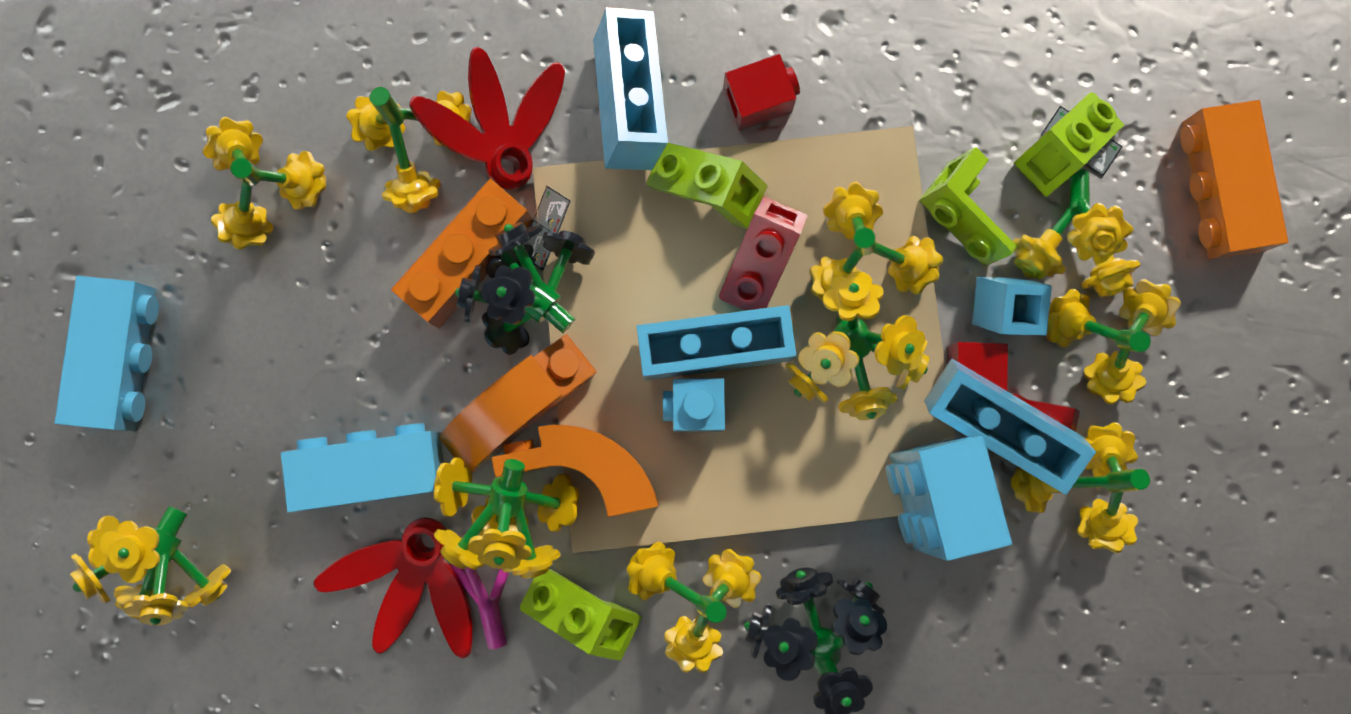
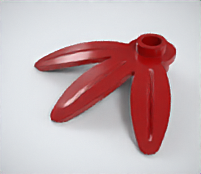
(497, 137)
(415, 567)

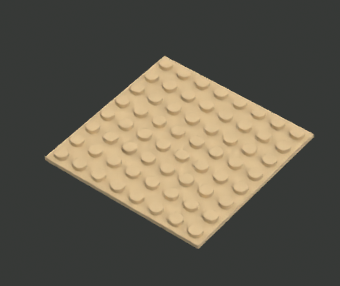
(667, 261)

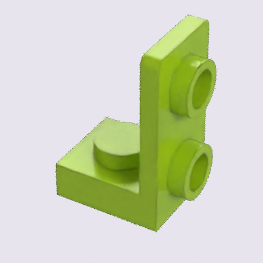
(1069, 143)
(710, 180)
(953, 208)
(579, 616)

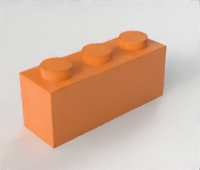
(1233, 180)
(453, 255)

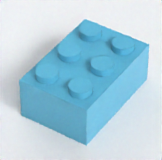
(948, 498)

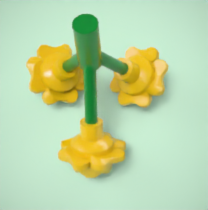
(380, 123)
(236, 148)
(854, 216)
(1096, 236)
(1115, 375)
(1104, 522)
(731, 581)

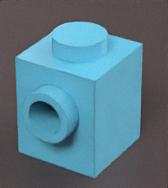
(1011, 305)
(695, 405)

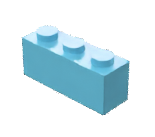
(629, 89)
(716, 342)
(106, 354)
(1009, 426)
(362, 468)

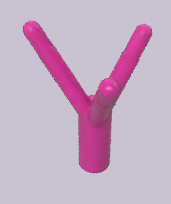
(487, 605)

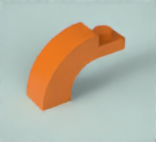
(516, 402)
(601, 459)

